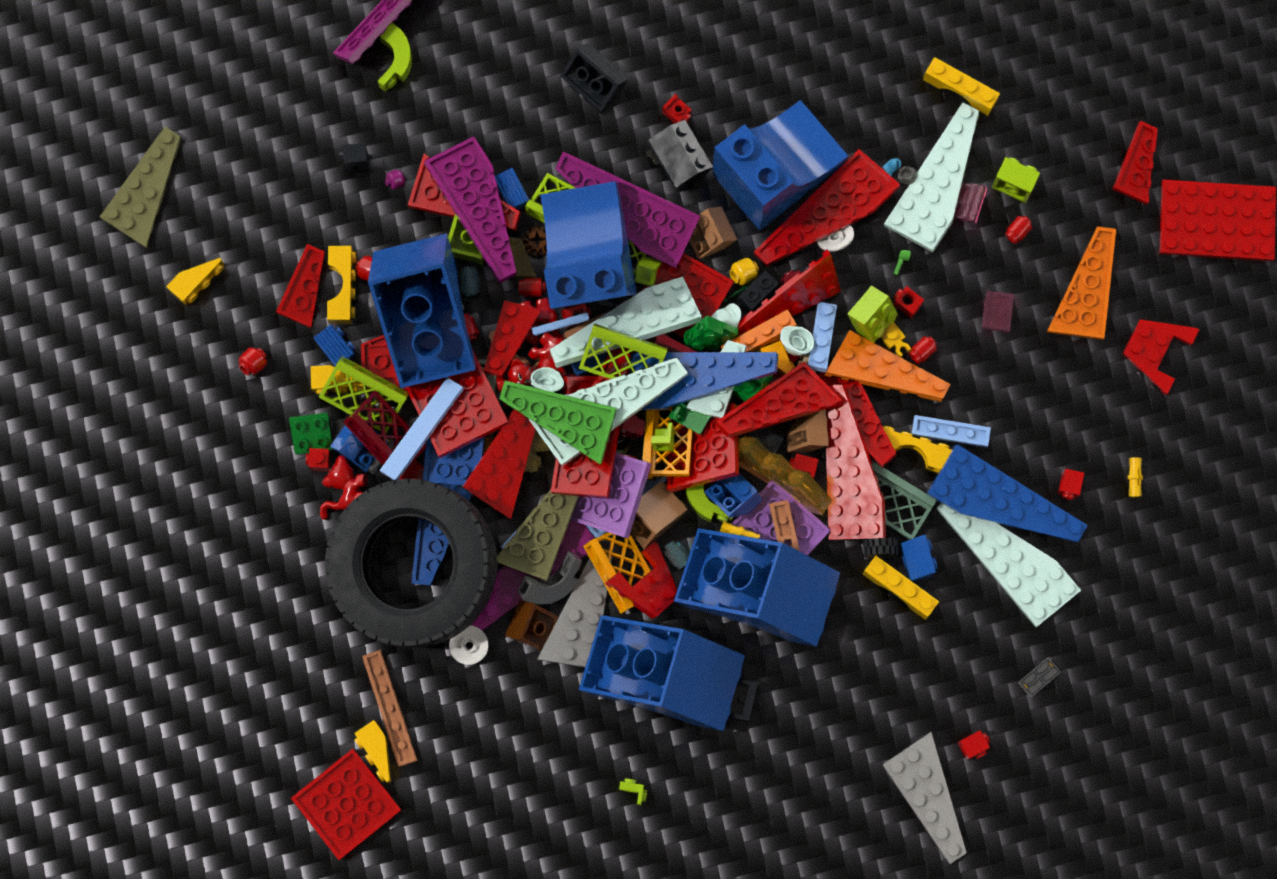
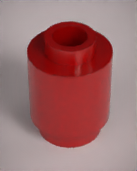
(1018, 229)
(532, 287)
(472, 329)
(923, 349)

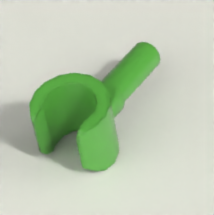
(904, 255)

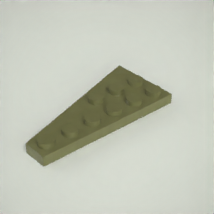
(141, 195)
(540, 536)

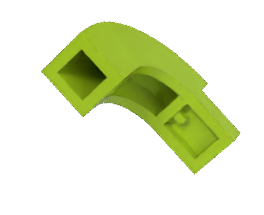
(401, 66)
(702, 506)

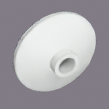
(837, 240)
(469, 656)

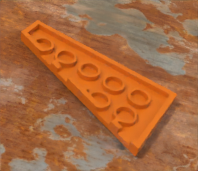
(1087, 296)
(880, 368)

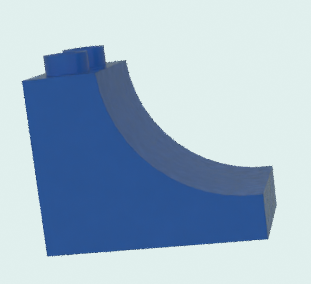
(776, 163)
(586, 246)
(421, 310)
(758, 585)
(662, 671)

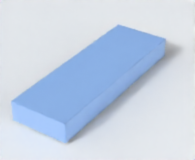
(560, 324)

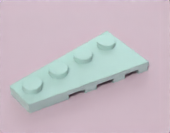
(717, 403)

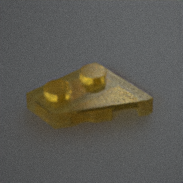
(521, 259)

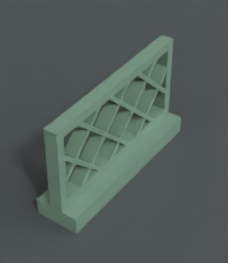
(910, 492)

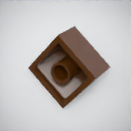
(531, 625)

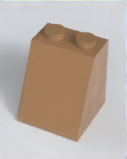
(656, 514)

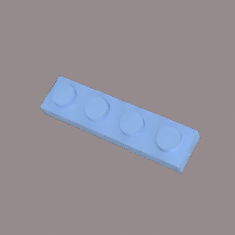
(822, 336)
(951, 431)

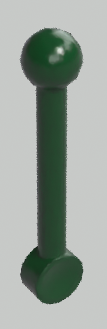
(726, 299)

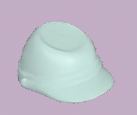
(730, 314)
(797, 340)
(547, 379)

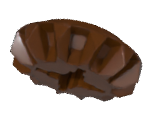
(530, 246)

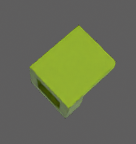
(647, 271)
(664, 439)

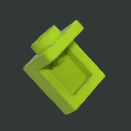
(631, 786)

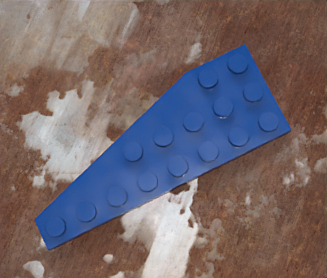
(709, 373)
(452, 473)
(986, 493)

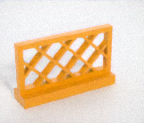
(649, 455)
(606, 570)

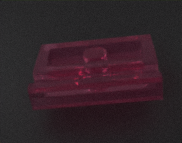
(969, 202)
(997, 311)

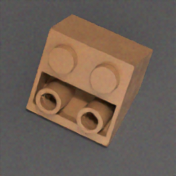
(712, 233)
(808, 433)

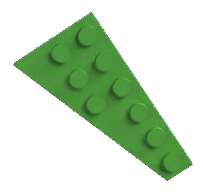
(571, 419)

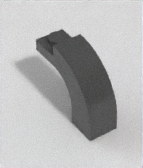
(556, 587)

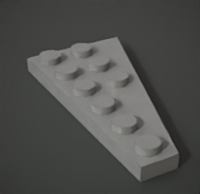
(578, 621)
(924, 787)

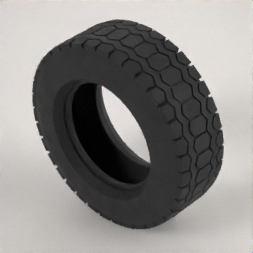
(352, 549)

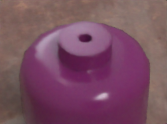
(395, 179)

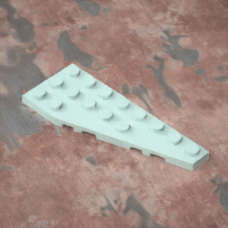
(931, 200)
(643, 316)
(625, 394)
(1024, 572)

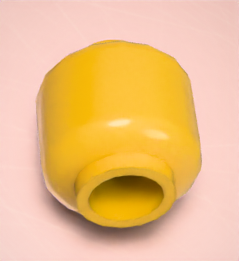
(744, 271)

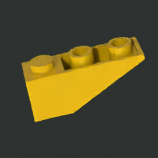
(191, 281)
(320, 376)
(375, 744)

